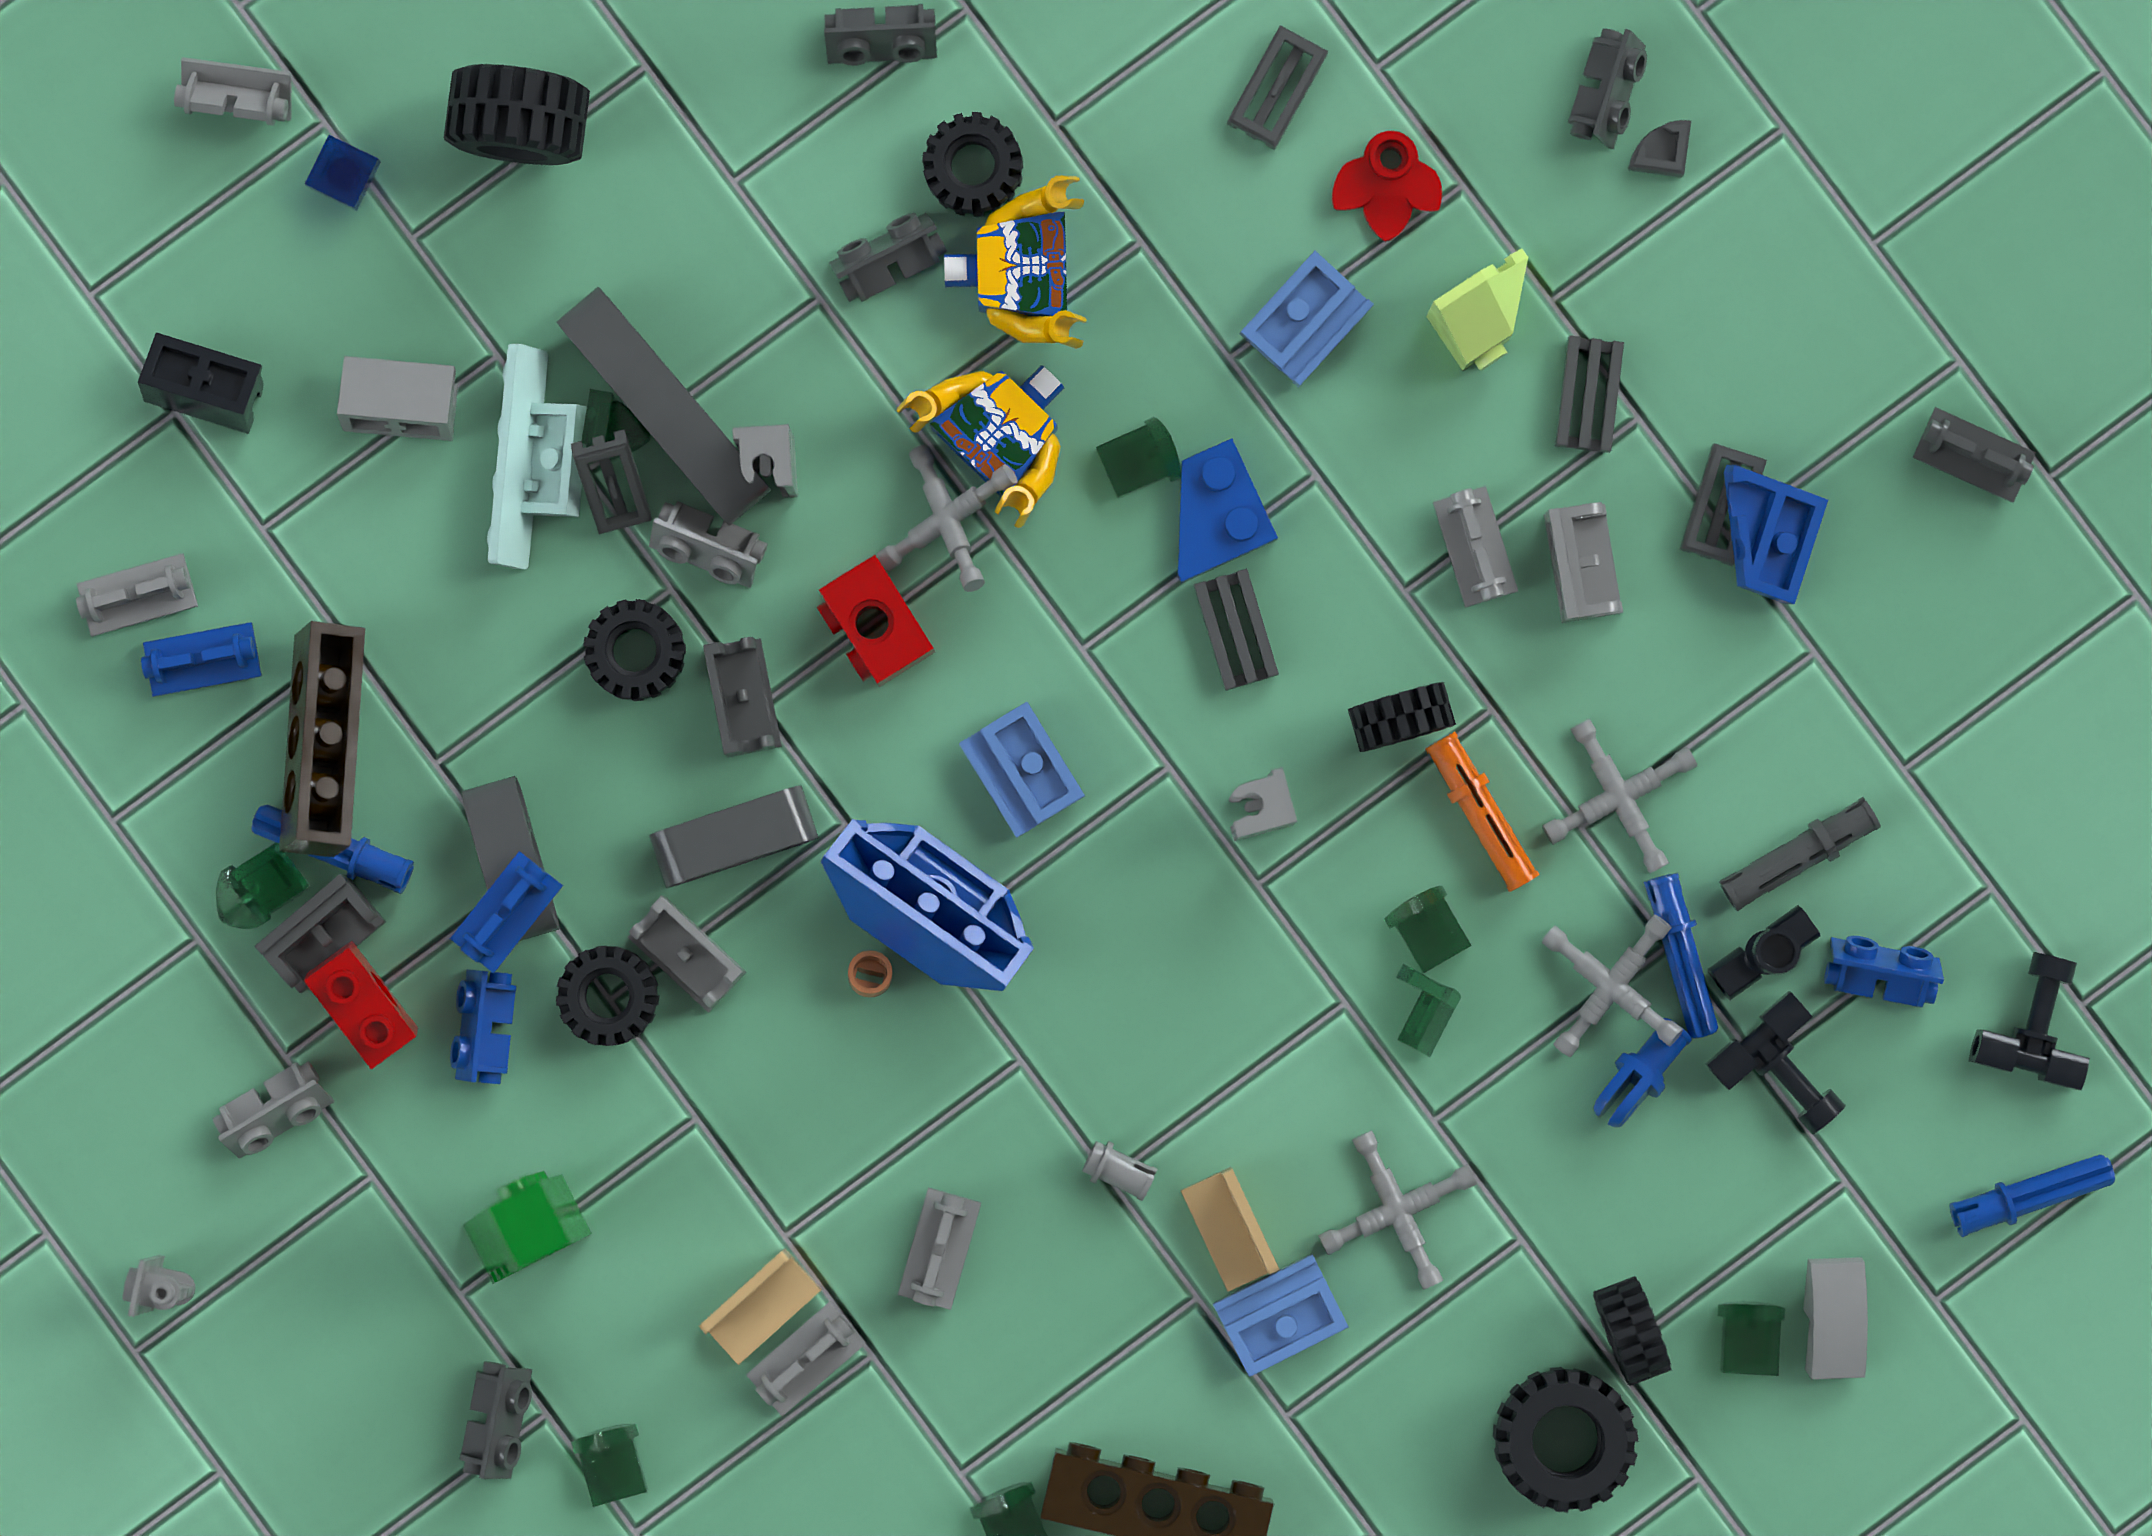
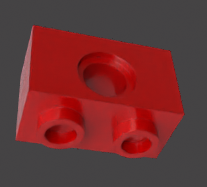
(866, 589)
(361, 1004)

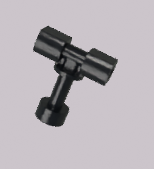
(1765, 953)
(2032, 1047)
(1767, 1050)

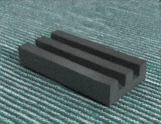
(1255, 128)
(1595, 348)
(602, 452)
(1709, 549)
(1223, 585)

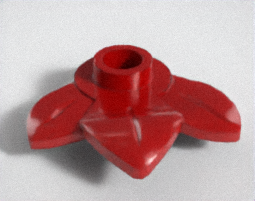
(1384, 192)

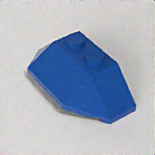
(928, 904)

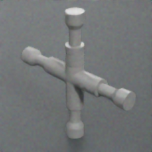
(946, 518)
(1619, 796)
(1612, 985)
(1397, 1209)

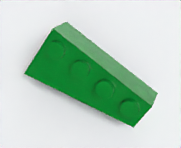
(527, 1224)

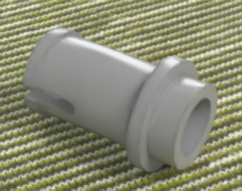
(1119, 1170)

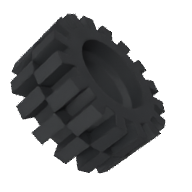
(965, 132)
(601, 641)
(1401, 716)
(573, 991)
(1632, 1331)

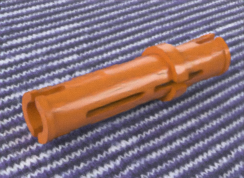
(1448, 757)

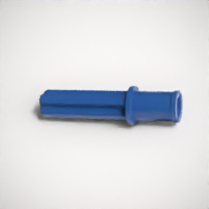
(358, 859)
(1682, 955)
(2030, 1195)

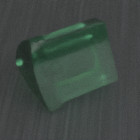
(608, 416)
(1140, 458)
(258, 888)
(1428, 928)
(1429, 1013)
(1751, 1337)
(611, 1463)
(1009, 1512)

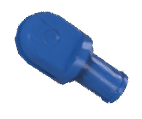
(1644, 1072)

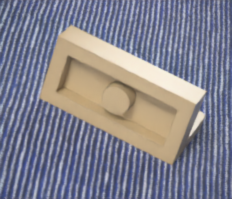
(1229, 1229)
(761, 1306)

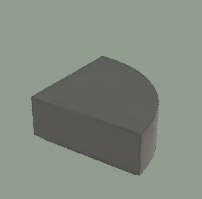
(1663, 150)

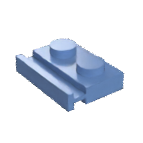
(1306, 318)
(1021, 769)
(1280, 1315)

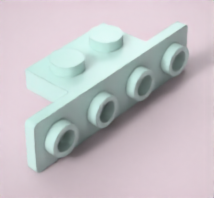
(533, 458)

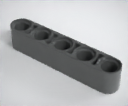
(662, 405)

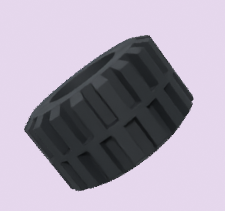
(516, 114)
(1599, 1474)

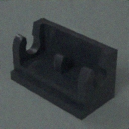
(201, 382)

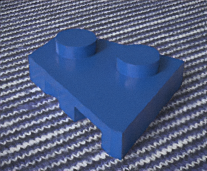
(1218, 512)
(1771, 532)

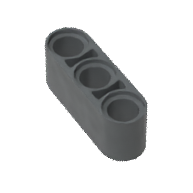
(499, 832)
(733, 836)

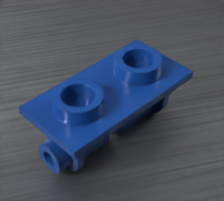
(201, 659)
(506, 912)
(1909, 973)
(480, 1006)

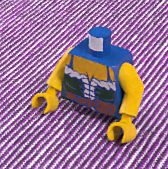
(1023, 266)
(996, 424)

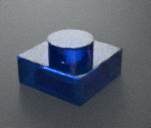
(342, 172)

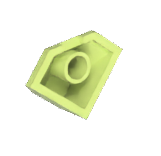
(1481, 313)

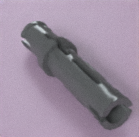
(1811, 847)

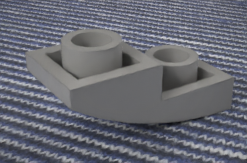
(1838, 1318)

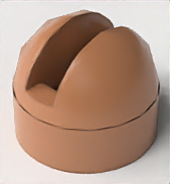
(873, 964)

